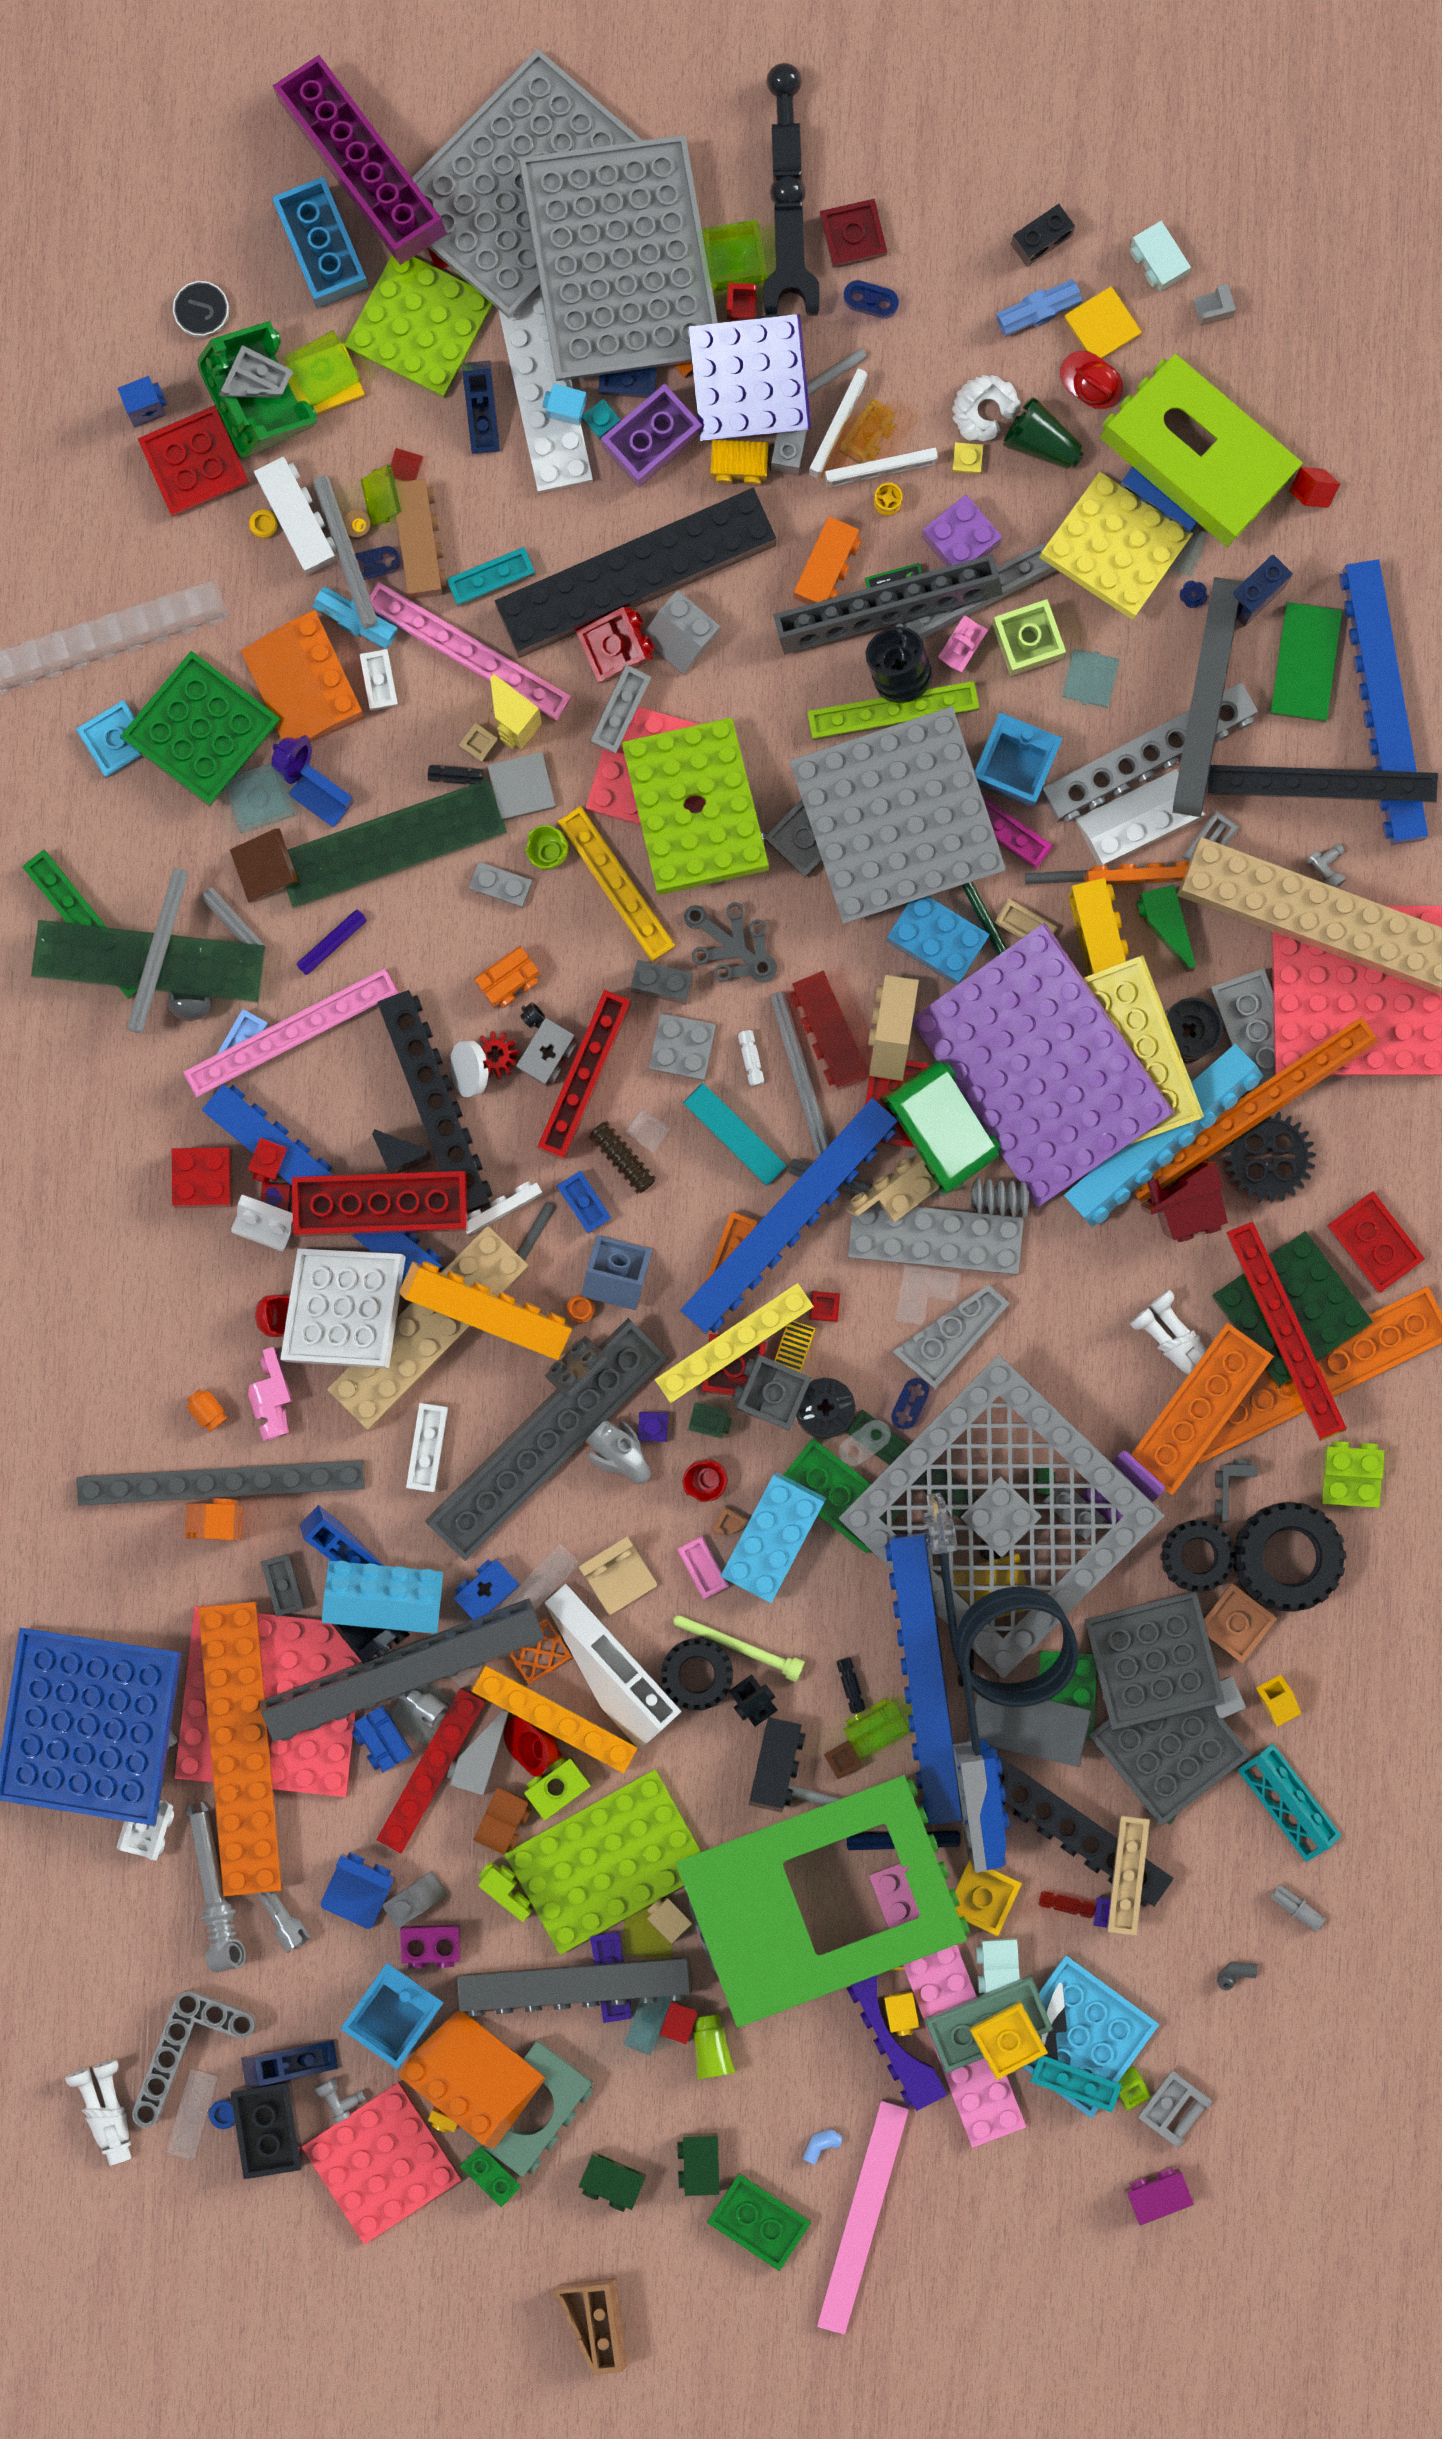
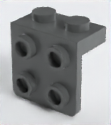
(576, 1367)

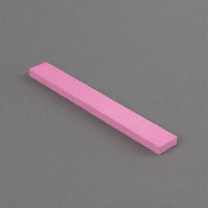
(466, 650)
(290, 1032)
(862, 2217)

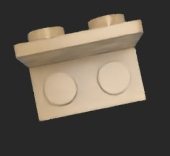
(618, 1575)

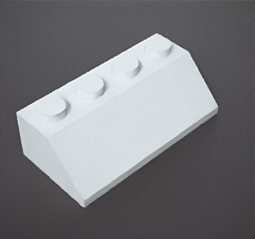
(1134, 821)

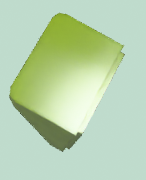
(1133, 2089)

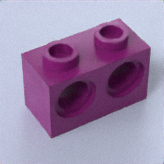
(429, 1937)

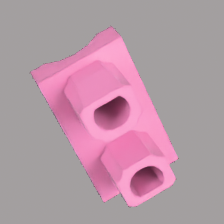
(962, 644)

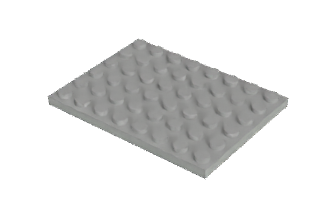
(479, 183)
(618, 255)

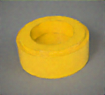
(263, 524)

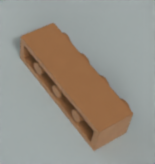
(417, 540)

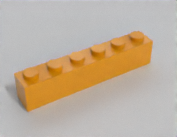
(485, 1310)
(553, 1718)

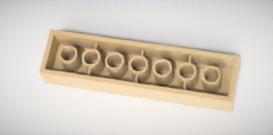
(425, 1335)

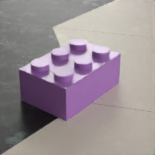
(651, 435)

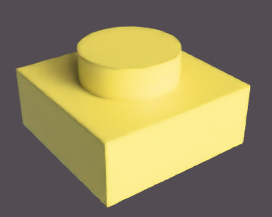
(967, 458)

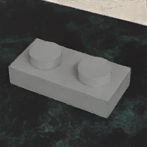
(500, 884)

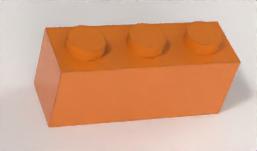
(827, 562)

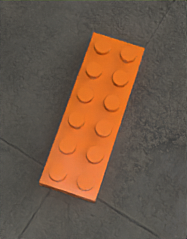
(1201, 1407)

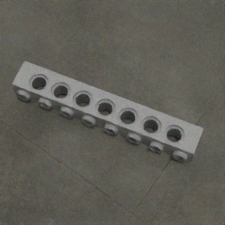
(1063, 807)

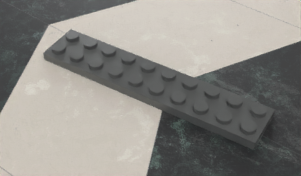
(544, 1443)

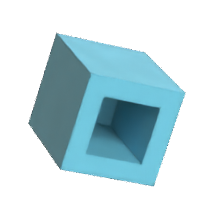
(565, 404)

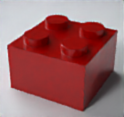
(202, 1177)
(728, 1378)

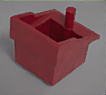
(1189, 1203)

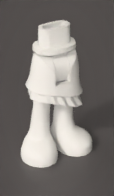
(1184, 1349)
(107, 2122)

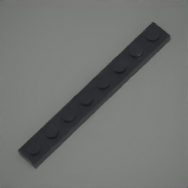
(1323, 783)

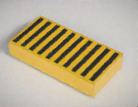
(794, 1345)

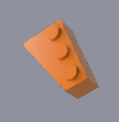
(214, 1521)

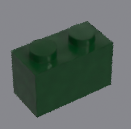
(700, 2164)
(611, 2181)

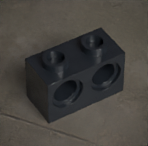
(1042, 235)

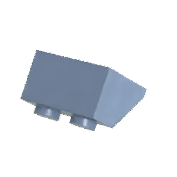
(616, 1272)

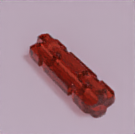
(1066, 1904)

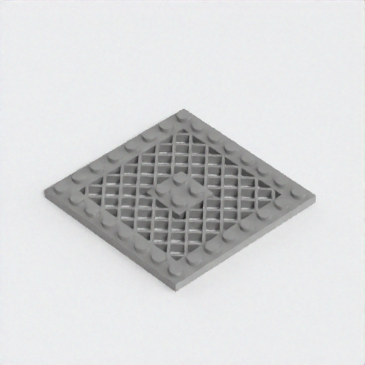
(1002, 1512)

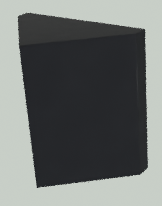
(399, 1154)

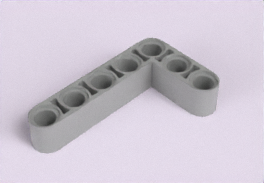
(178, 2046)

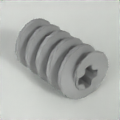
(999, 1197)

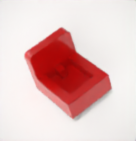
(267, 1161)

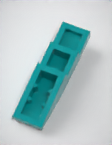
(734, 1134)

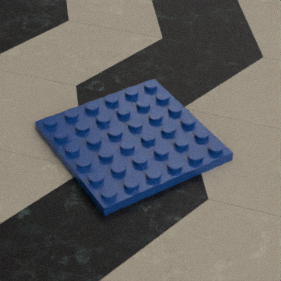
(88, 1726)

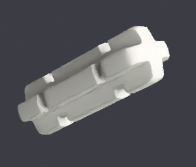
(751, 1057)

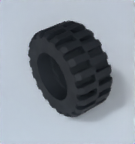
(1328, 1550)

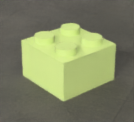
(1028, 637)

